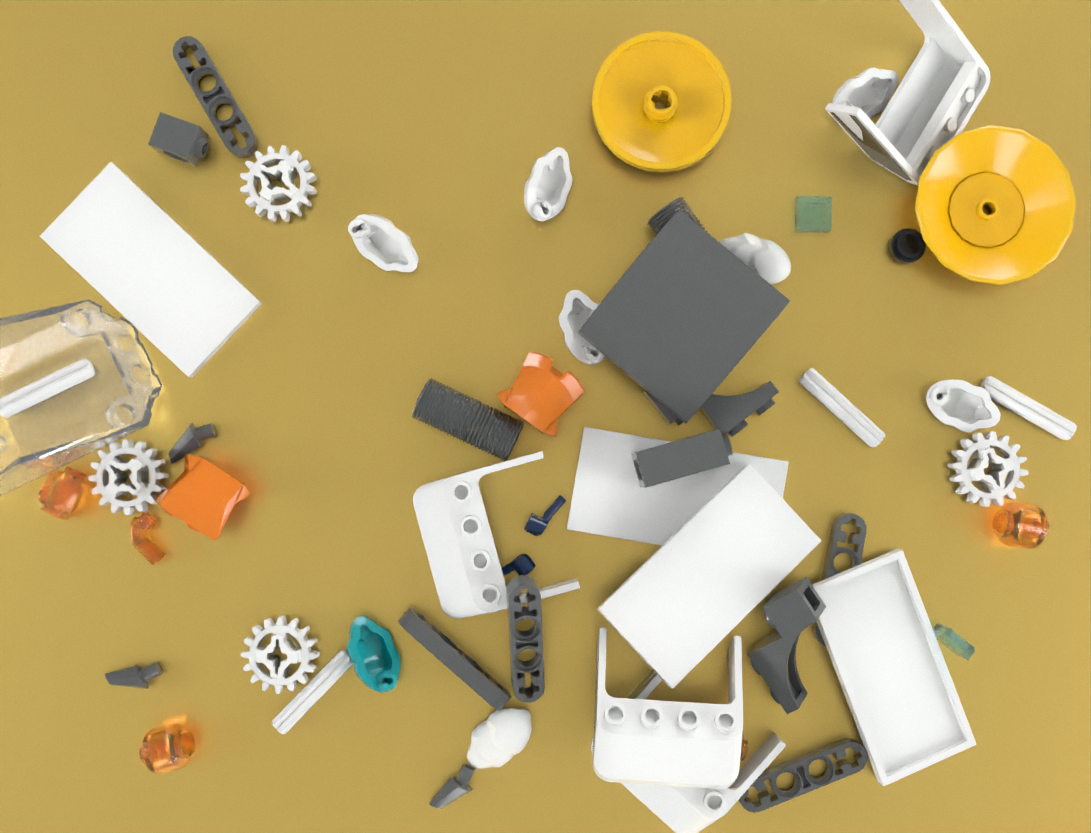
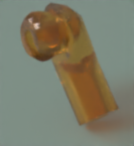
(141, 537)

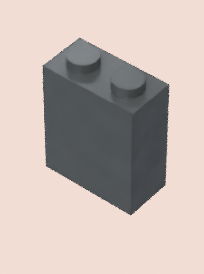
(682, 458)

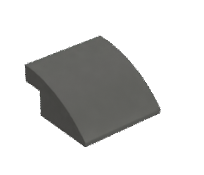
(683, 316)

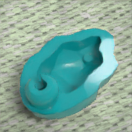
(373, 655)

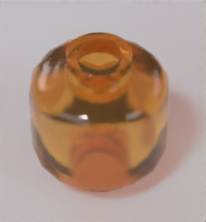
(64, 493)
(1021, 525)
(167, 748)

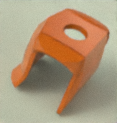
(541, 393)
(202, 496)

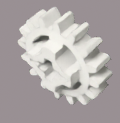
(285, 172)
(993, 482)
(117, 486)
(265, 654)

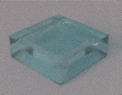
(813, 214)
(953, 641)

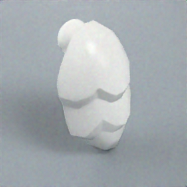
(868, 90)
(548, 185)
(383, 243)
(760, 255)
(575, 312)
(962, 405)
(499, 738)

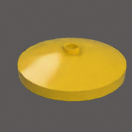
(667, 71)

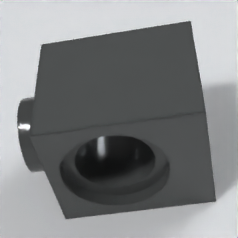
(179, 139)

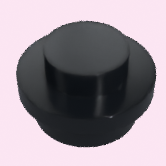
(907, 245)

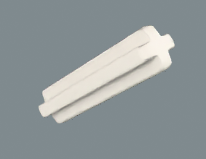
(46, 387)
(842, 407)
(1029, 408)
(312, 692)

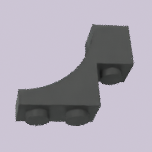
(725, 411)
(775, 655)

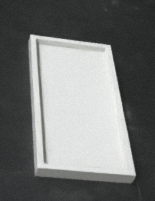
(151, 270)
(613, 504)
(709, 575)
(891, 668)

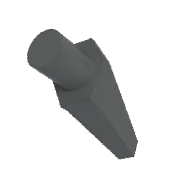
(190, 441)
(134, 676)
(454, 788)

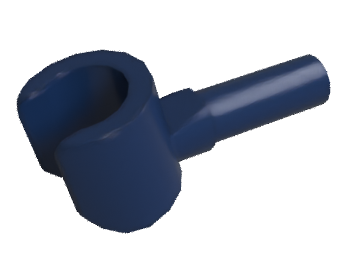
(536, 524)
(522, 565)

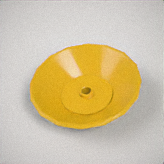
(1027, 199)

